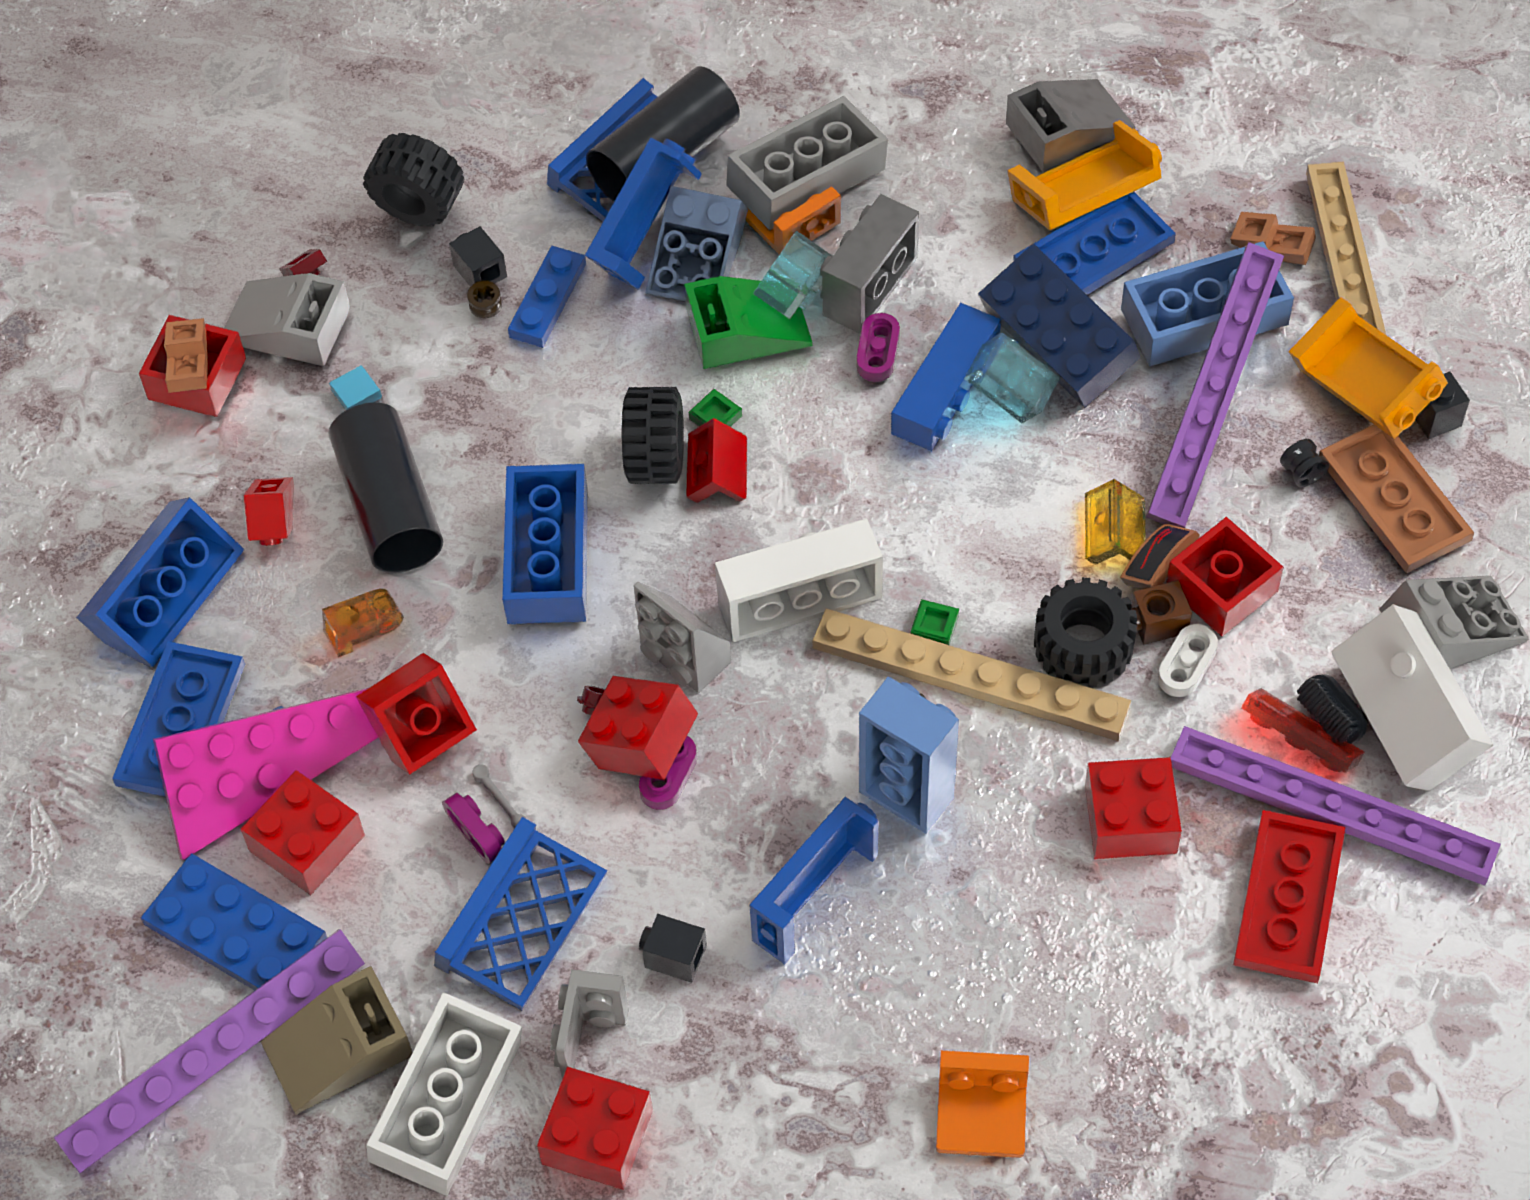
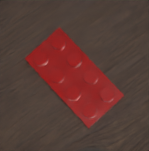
(1289, 896)

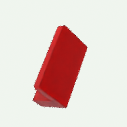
(716, 462)

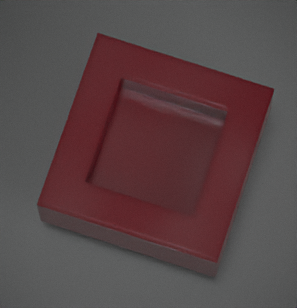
(305, 263)

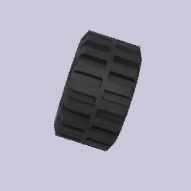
(413, 179)
(652, 435)
(1085, 605)

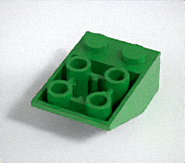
(737, 325)

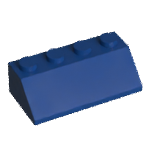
(161, 582)

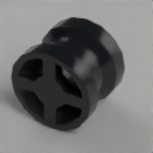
(1304, 462)

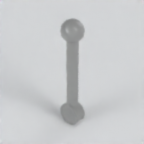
(481, 774)

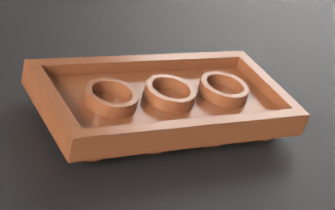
(1396, 497)

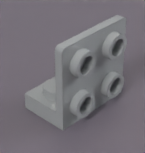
(590, 998)

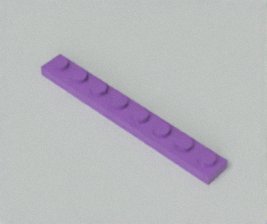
(1215, 386)
(1335, 804)
(207, 1051)

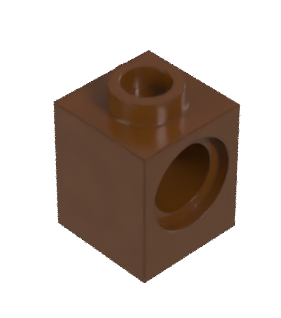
(1166, 599)

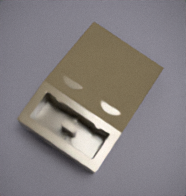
(337, 1041)

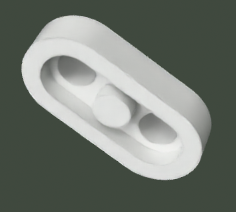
(1185, 663)

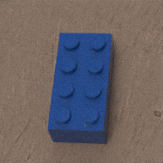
(545, 544)

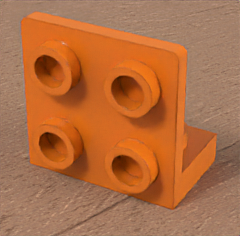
(810, 219)
(982, 1104)

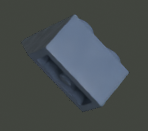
(695, 241)

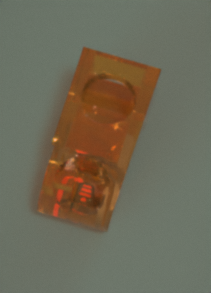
(360, 619)

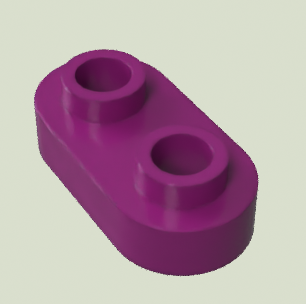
(878, 350)
(675, 781)
(465, 817)

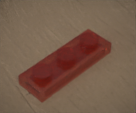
(1301, 731)

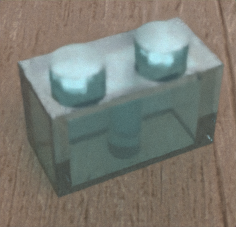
(793, 275)
(1012, 377)

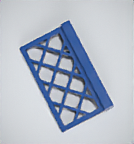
(572, 160)
(489, 895)

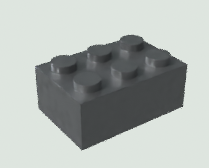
(869, 262)

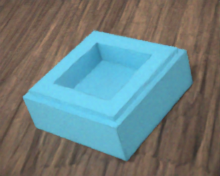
(355, 388)

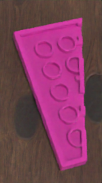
(231, 768)

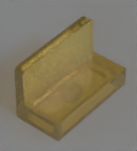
(1113, 522)

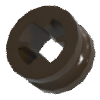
(486, 308)

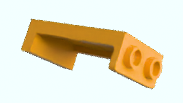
(1087, 180)
(1367, 369)

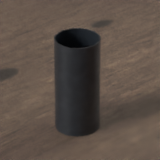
(687, 113)
(385, 488)

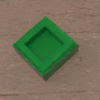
(715, 406)
(935, 621)

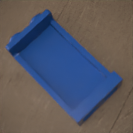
(638, 207)
(773, 910)

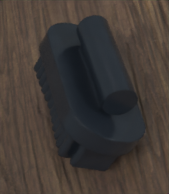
(1333, 709)

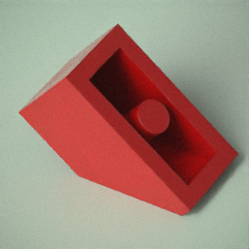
(269, 510)

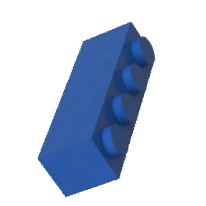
(939, 384)

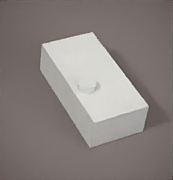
(799, 580)
(1411, 698)
(444, 1094)

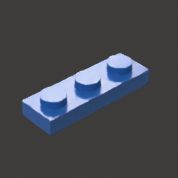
(547, 296)

